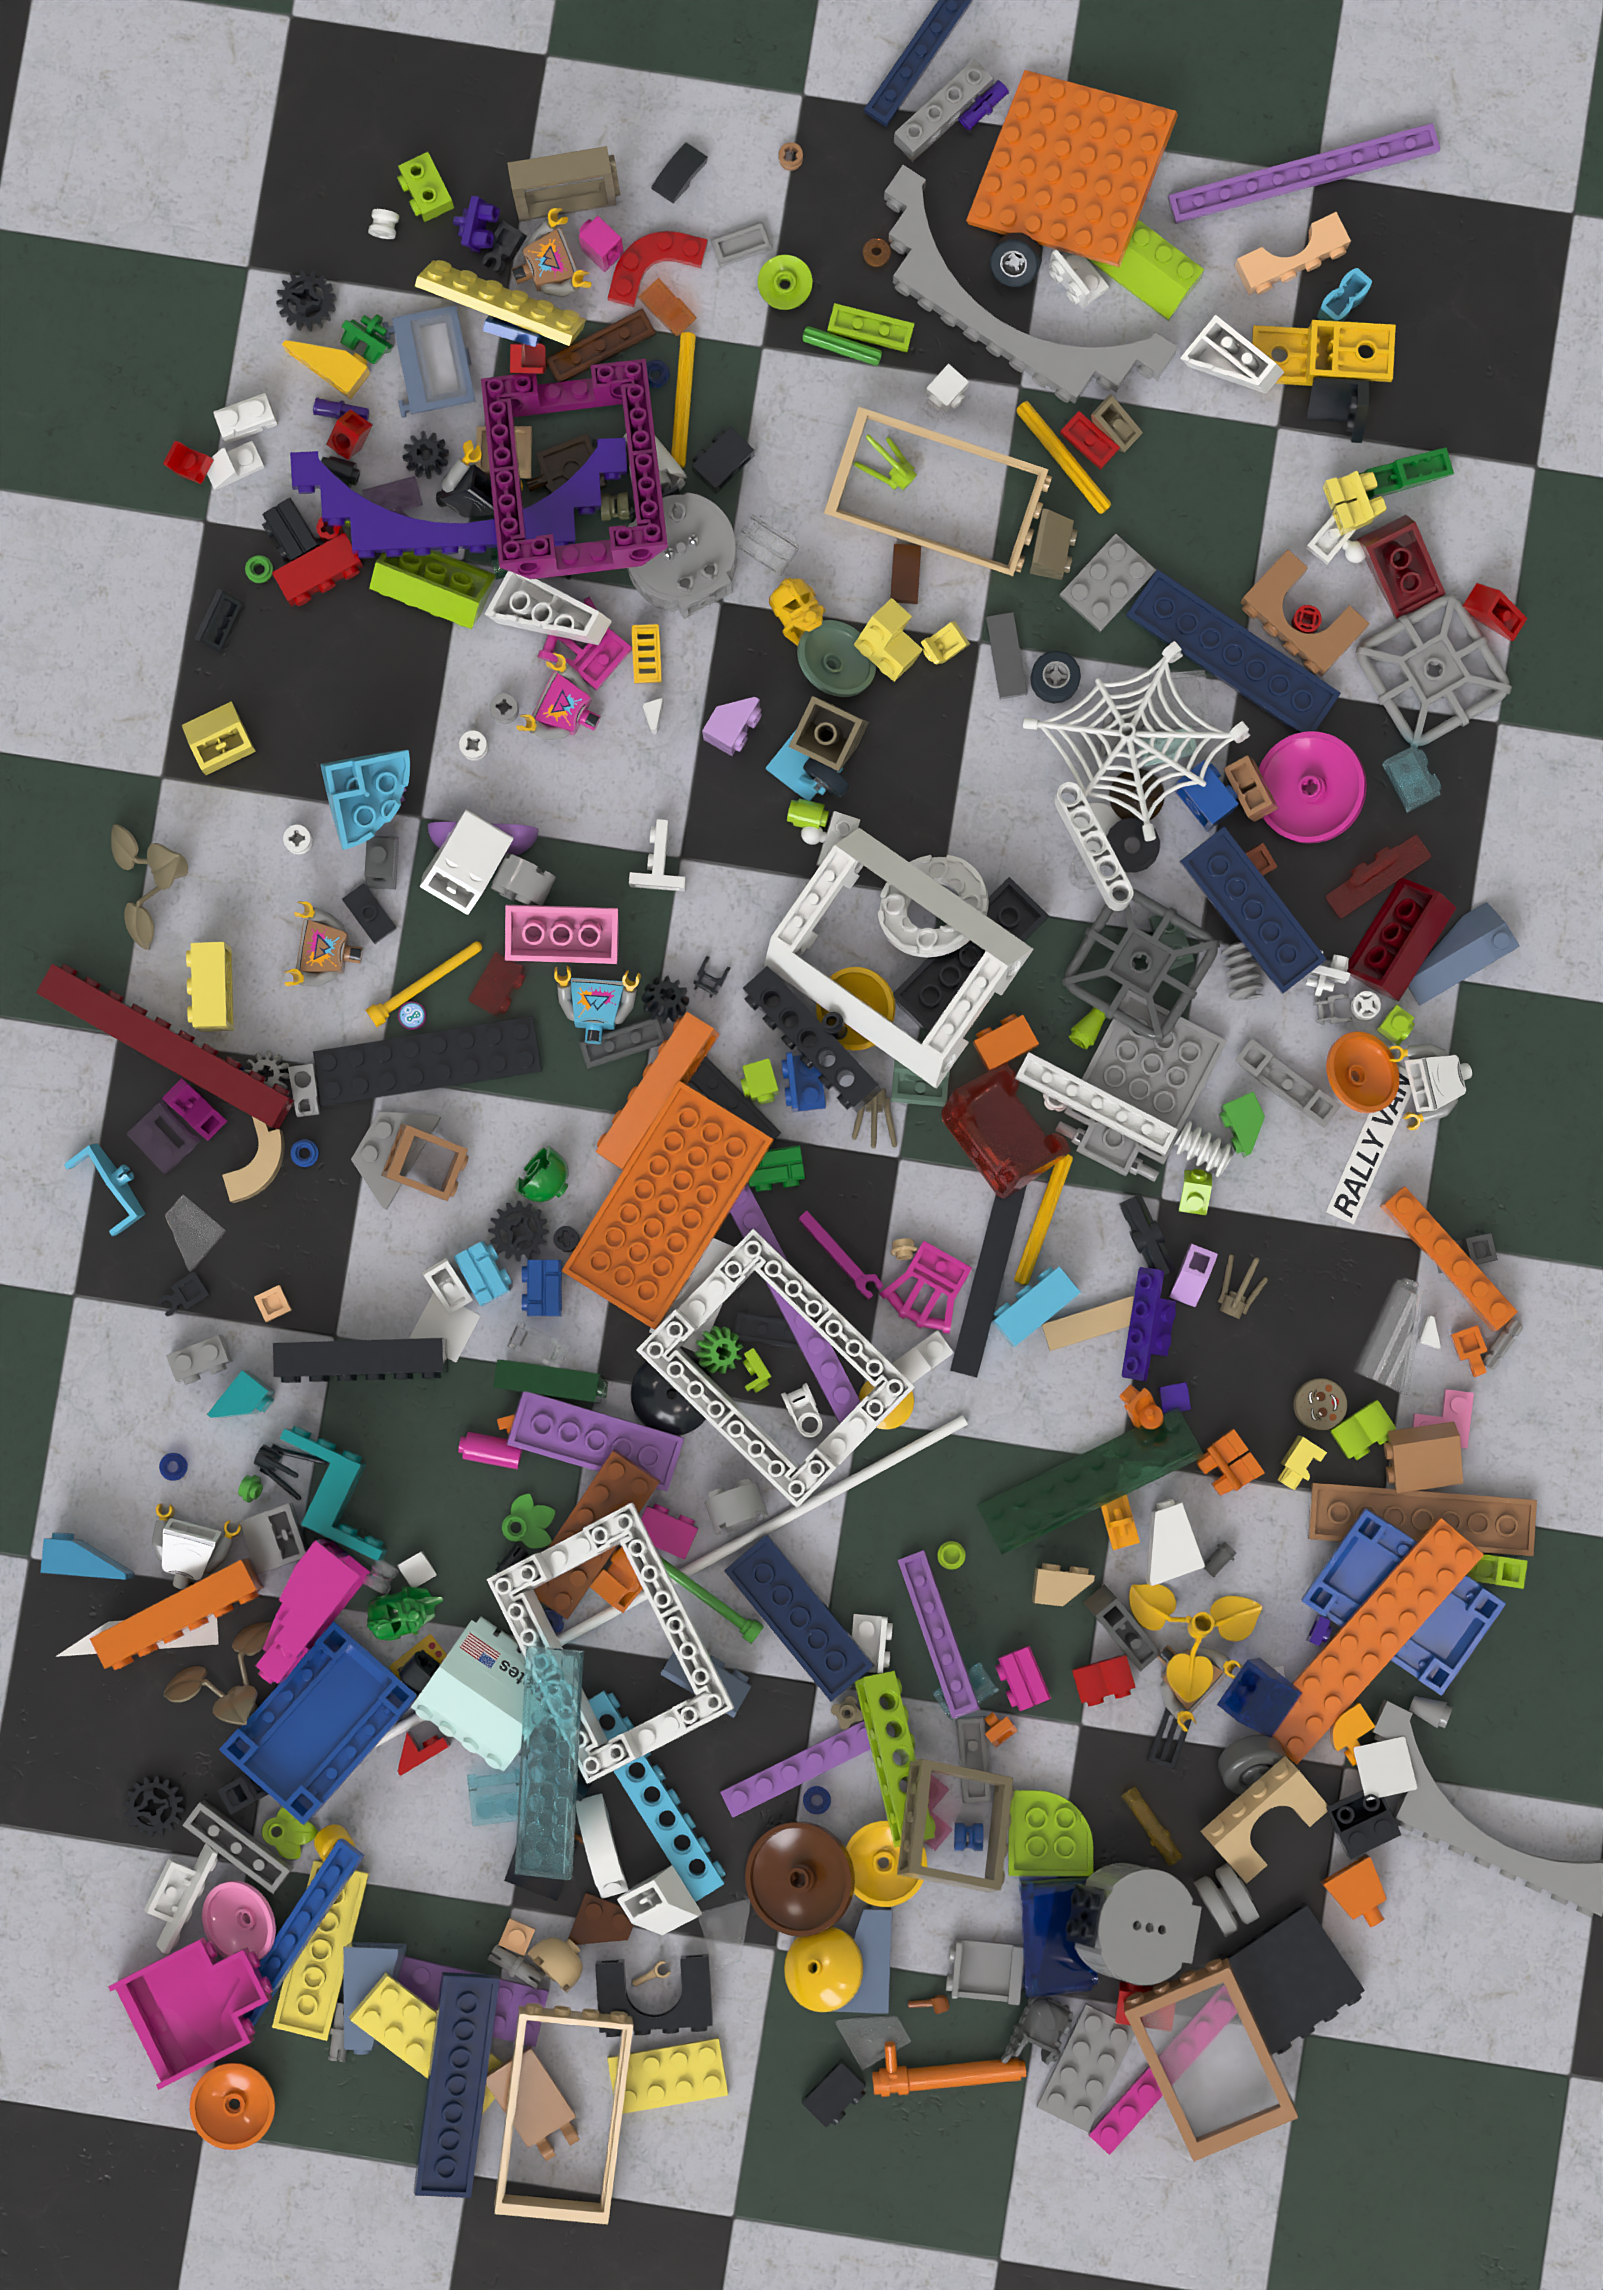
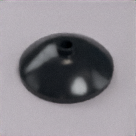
(656, 1409)

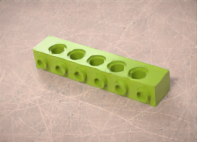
(883, 1746)

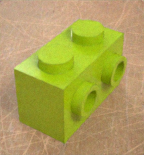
(425, 187)
(759, 1082)

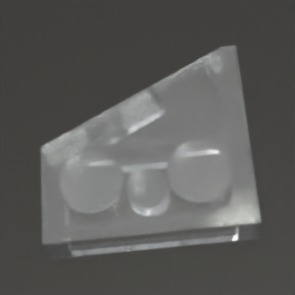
(193, 1231)
(868, 2034)

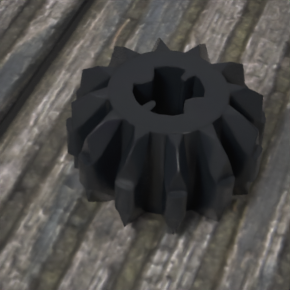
(435, 449)
(667, 1009)

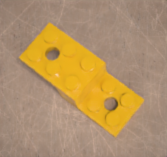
(1329, 350)

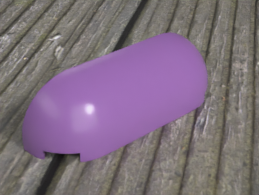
(523, 835)

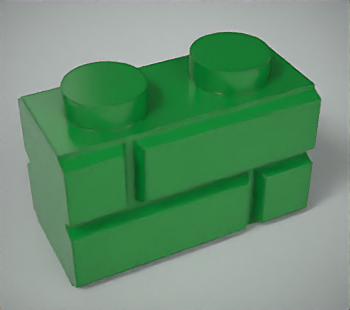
(777, 1167)

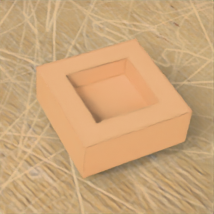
(273, 1303)
(517, 1936)

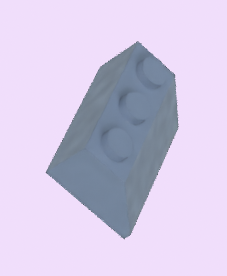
(735, 1684)

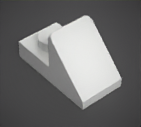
(234, 465)
(447, 1286)
(923, 1357)

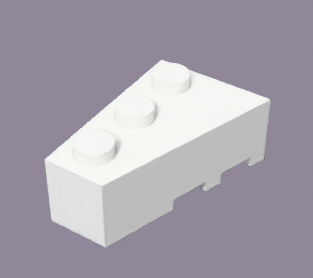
(1230, 356)

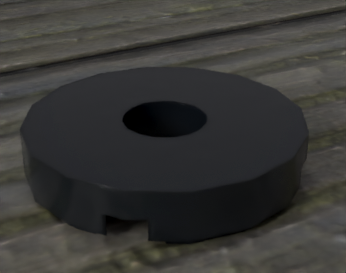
(1144, 856)

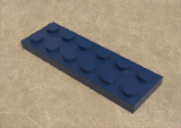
(1252, 910)
(799, 1618)

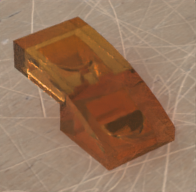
(667, 307)

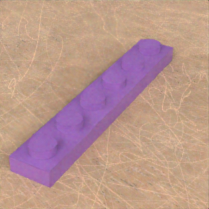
(938, 1634)
(796, 1769)

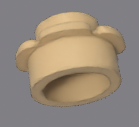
(903, 1249)

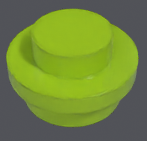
(951, 1555)

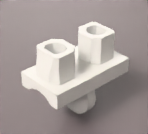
(1336, 973)

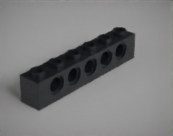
(767, 985)

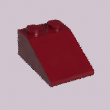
(1401, 566)

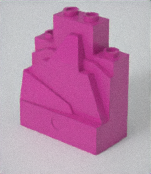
(310, 1603)
(193, 2007)

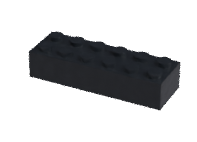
(939, 978)
(360, 1357)

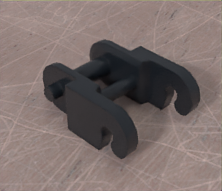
(701, 973)

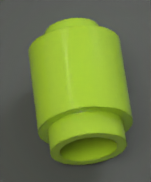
(807, 814)

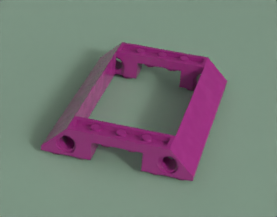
(522, 396)

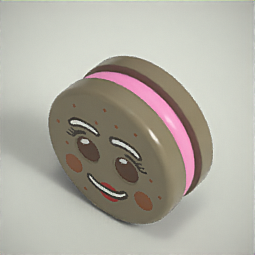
(1320, 1404)

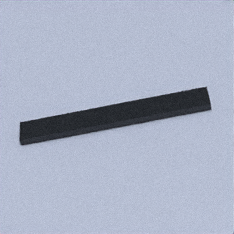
(987, 1284)

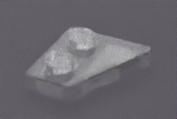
(725, 1931)

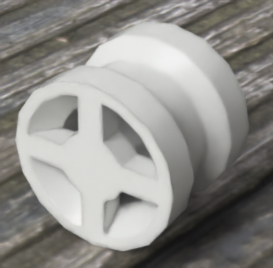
(383, 224)
(476, 750)
(301, 843)
(1368, 1001)

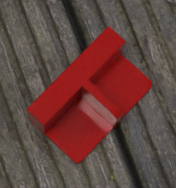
(527, 358)

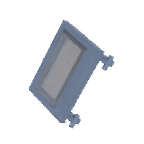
(432, 360)

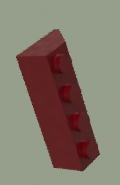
(1400, 938)

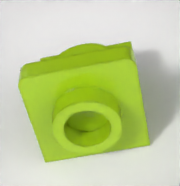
(755, 1365)

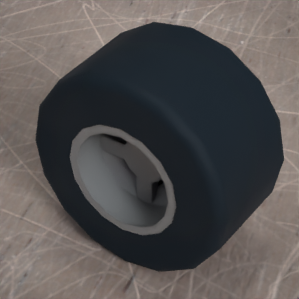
(1056, 666)

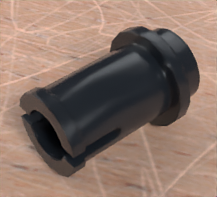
(834, 1024)
(513, 1557)

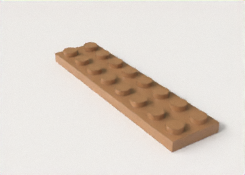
(1486, 1521)

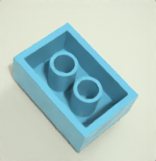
(1035, 1305)

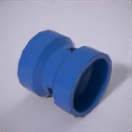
(975, 1836)

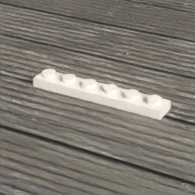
(1096, 1103)

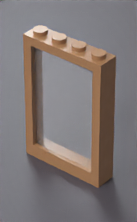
(1210, 2059)

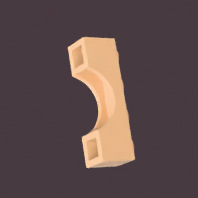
(1261, 269)

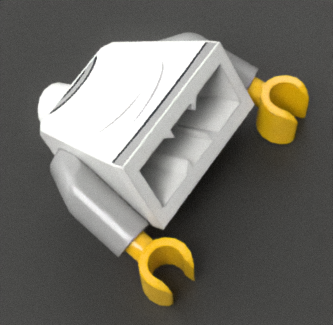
(1434, 1081)
(189, 1548)

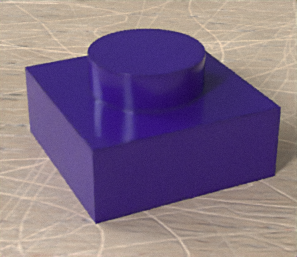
(1320, 1631)

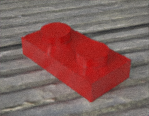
(1089, 440)

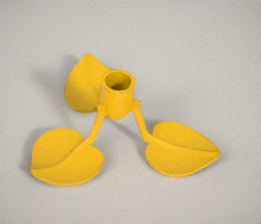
(1190, 1674)

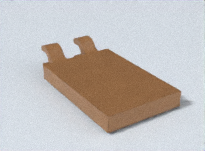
(539, 2103)

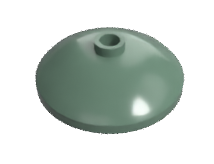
(834, 647)

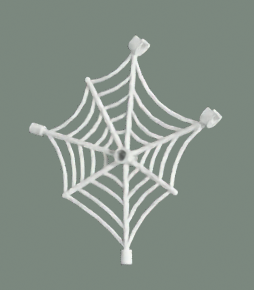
(1171, 654)

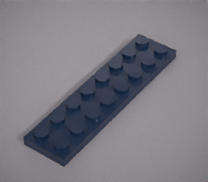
(1233, 654)
(456, 2085)

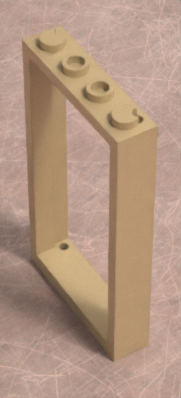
(843, 473)
(557, 2208)

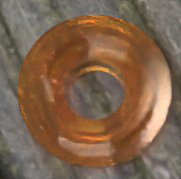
(876, 260)

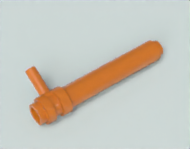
(903, 2079)

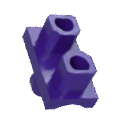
(473, 224)

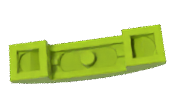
(1500, 1571)

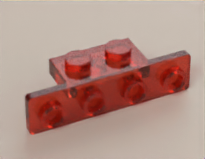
(1377, 876)

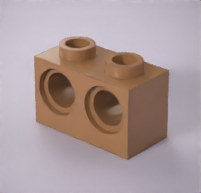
(1251, 788)

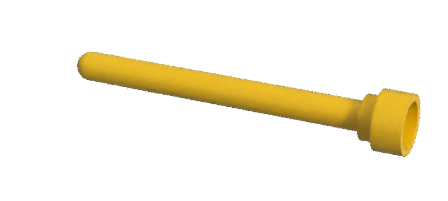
(380, 1012)

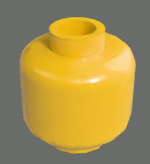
(328, 1837)

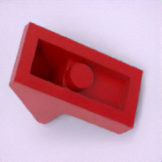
(414, 1756)

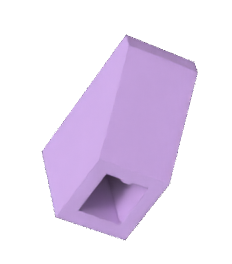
(1193, 1275)

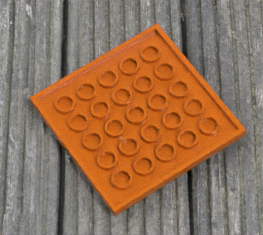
(1072, 167)

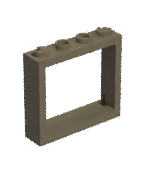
(560, 170)
(915, 1820)

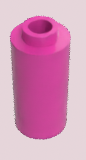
(489, 1450)

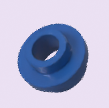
(296, 1149)

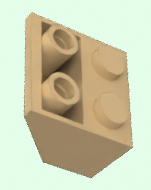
(1058, 1587)

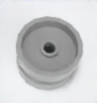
(1227, 1899)

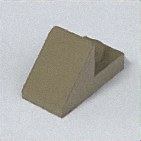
(1116, 423)

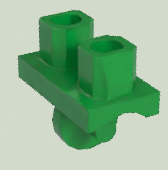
(356, 332)

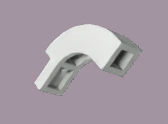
(600, 1846)

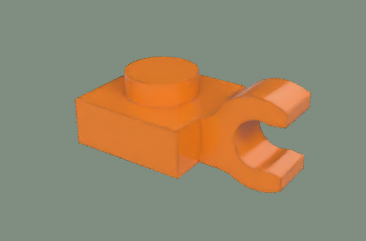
(1469, 1346)

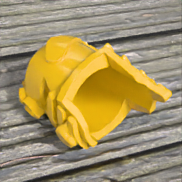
(796, 608)

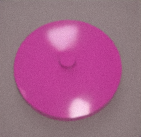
(1315, 786)

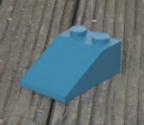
(75, 1557)

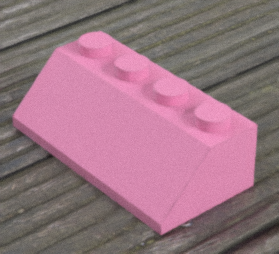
(561, 934)

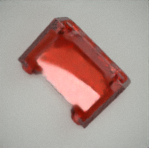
(1001, 1132)

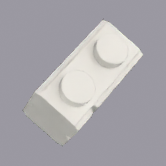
(245, 418)

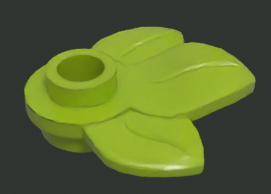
(291, 1836)

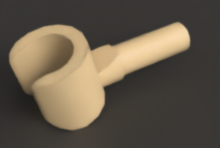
(651, 1974)

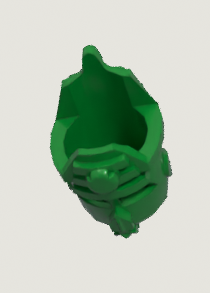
(401, 1612)

